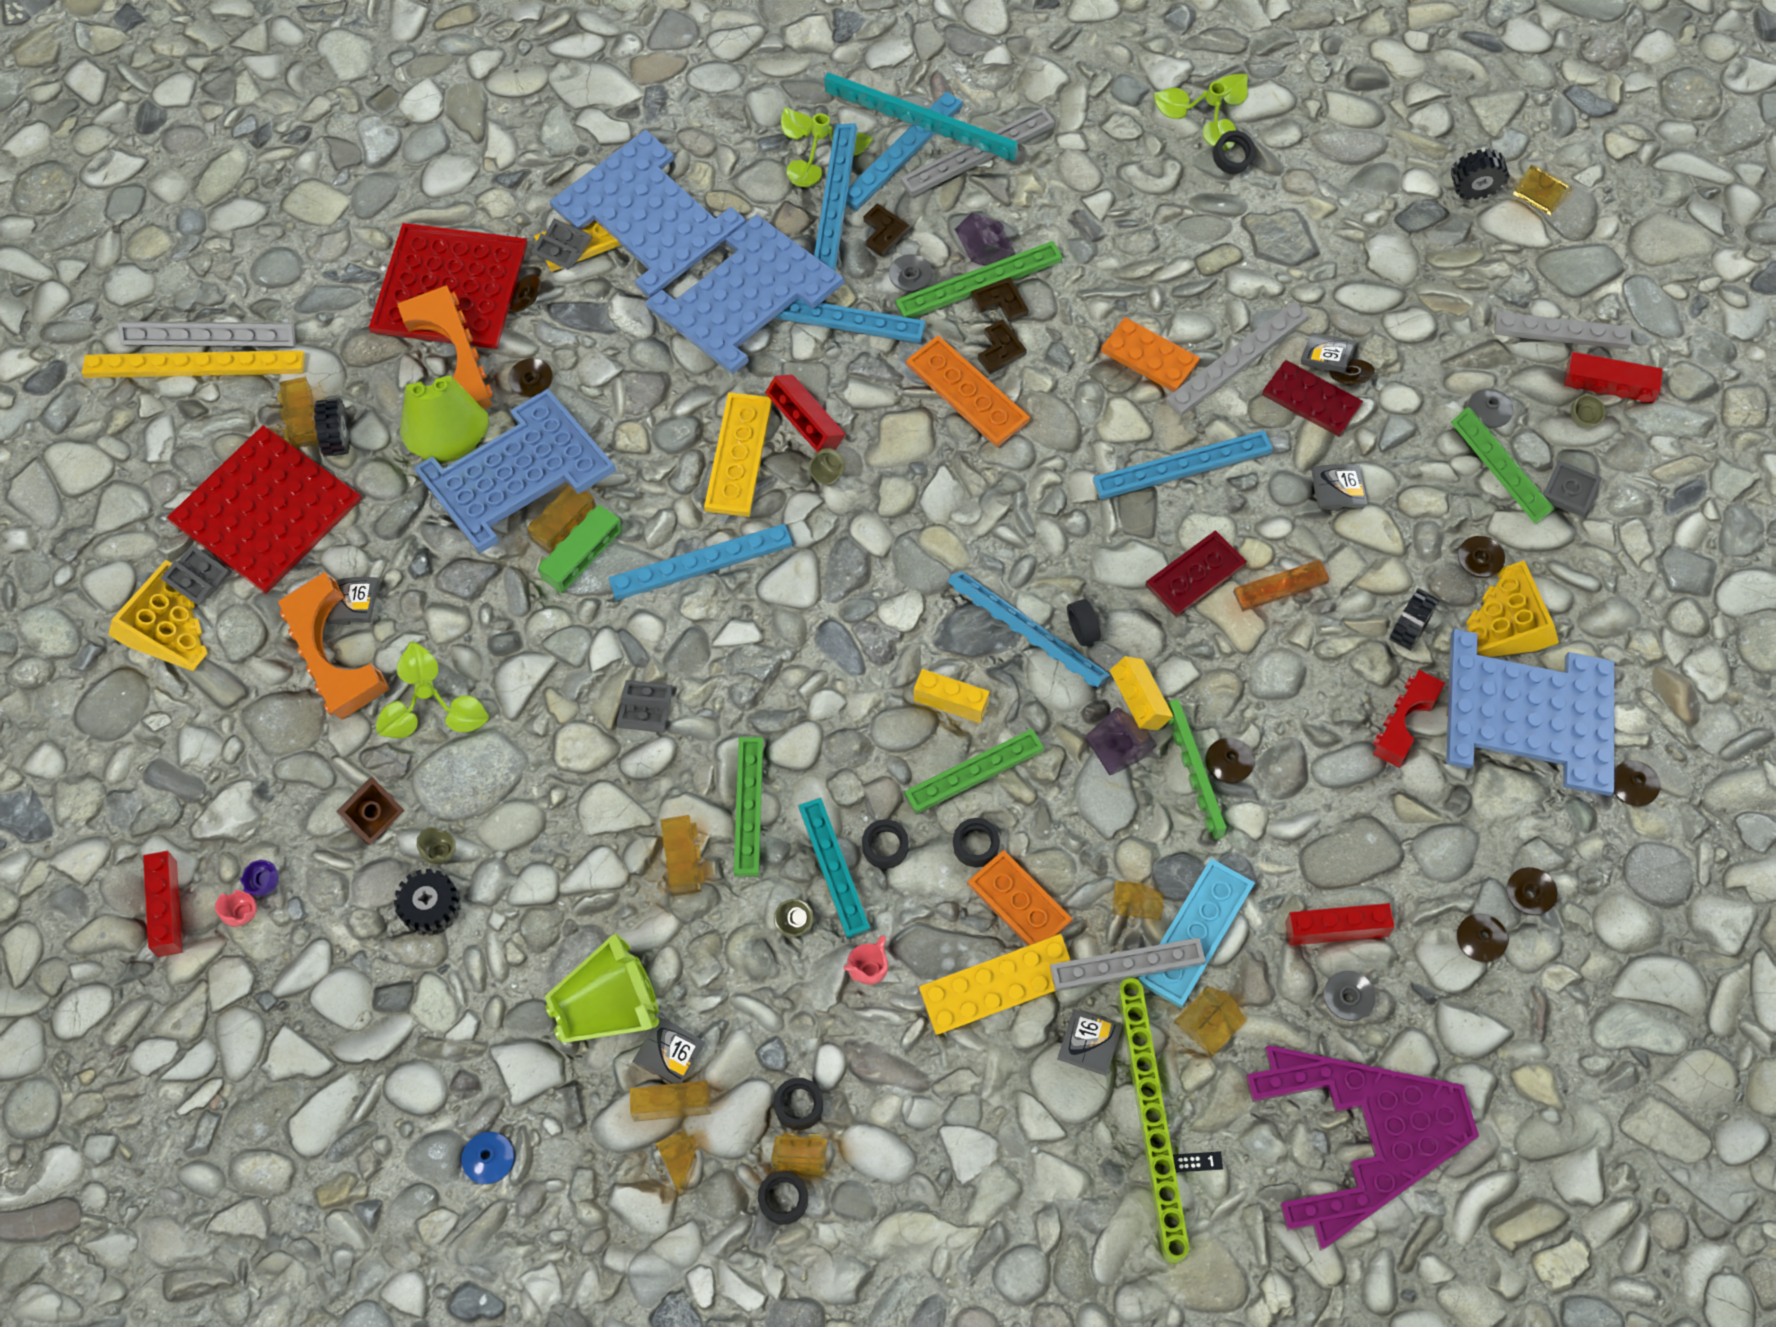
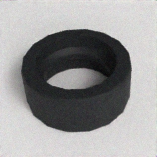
(1241, 139)
(1083, 622)
(980, 825)
(885, 826)
(790, 1085)
(768, 1183)

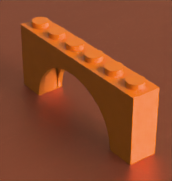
(438, 313)
(306, 614)

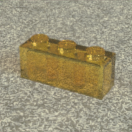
(297, 412)
(560, 518)
(682, 855)
(670, 1101)

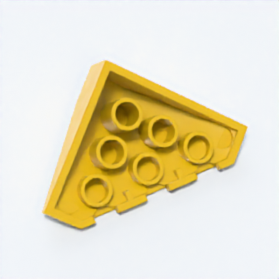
(1512, 616)
(160, 623)

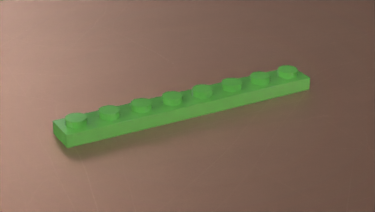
(961, 286)

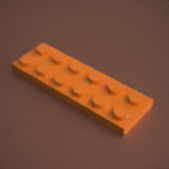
(967, 391)

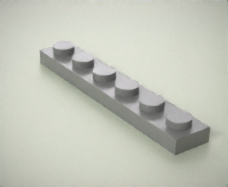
(1562, 330)
(1127, 964)

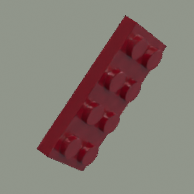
(1312, 398)
(1195, 573)

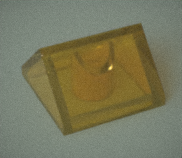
(1542, 189)
(1211, 1019)

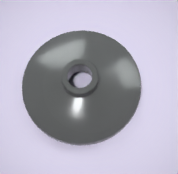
(908, 266)
(1491, 415)
(1349, 984)

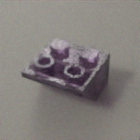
(984, 239)

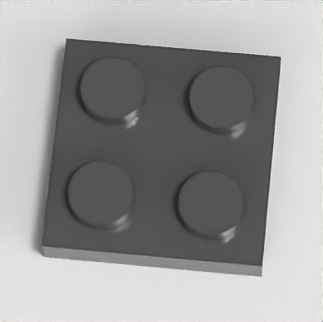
(1571, 488)

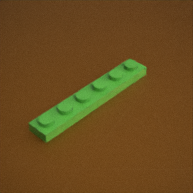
(1502, 465)
(973, 771)
(1198, 777)
(748, 807)

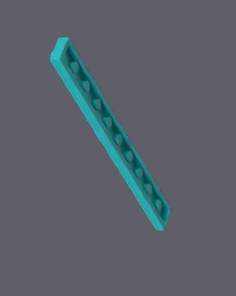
(921, 116)

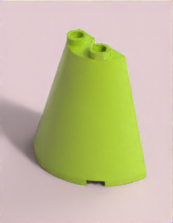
(441, 420)
(603, 996)

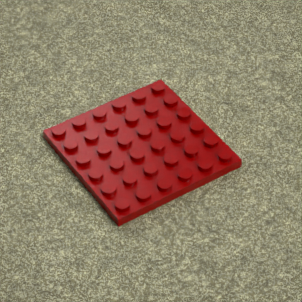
(472, 264)
(264, 509)

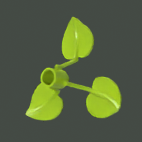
(1230, 88)
(797, 125)
(420, 668)

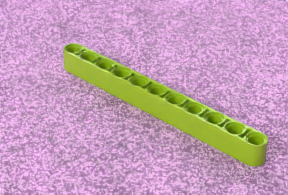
(1152, 1130)

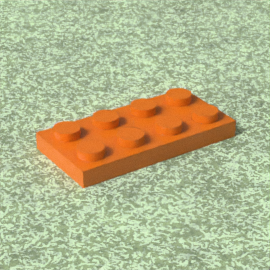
(1150, 354)
(1018, 900)

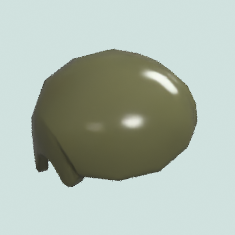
(1587, 411)
(827, 466)
(436, 845)
(793, 917)

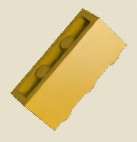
(1141, 693)
(951, 696)

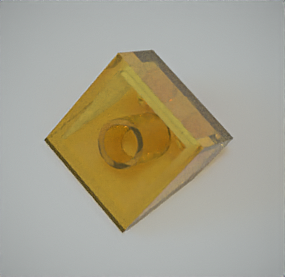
(800, 1154)

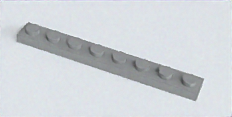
(970, 156)
(206, 333)
(1237, 359)

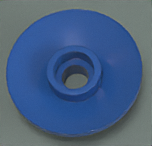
(493, 1168)

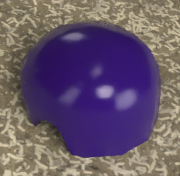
(260, 878)

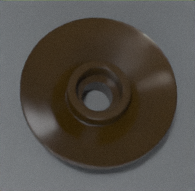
(525, 293)
(529, 370)
(1357, 372)
(1481, 548)
(1226, 769)
(1633, 792)
(1539, 884)
(1475, 945)

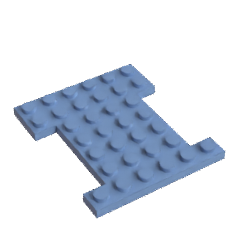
(646, 212)
(746, 292)
(516, 469)
(1533, 713)

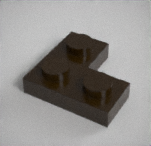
(888, 229)
(1001, 294)
(1005, 347)

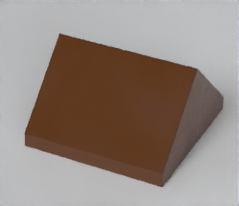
(369, 811)

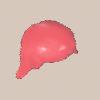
(868, 962)

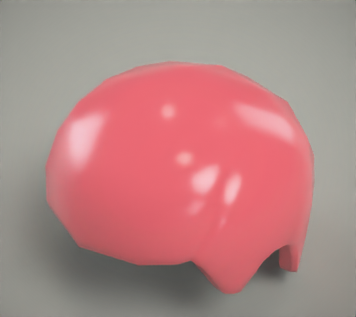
(236, 908)

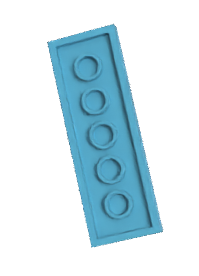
(1205, 916)

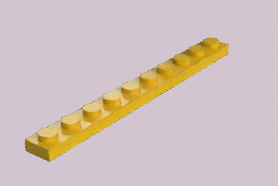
(193, 364)

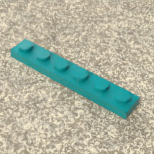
(834, 868)

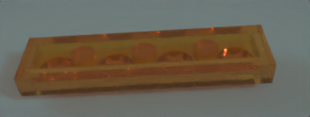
(1281, 585)

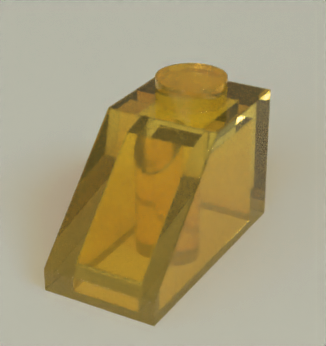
(1136, 901)
(679, 1158)

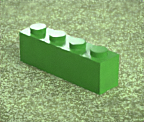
(579, 548)

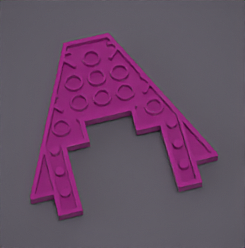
(1408, 1118)

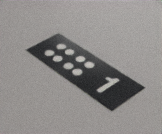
(1198, 1161)

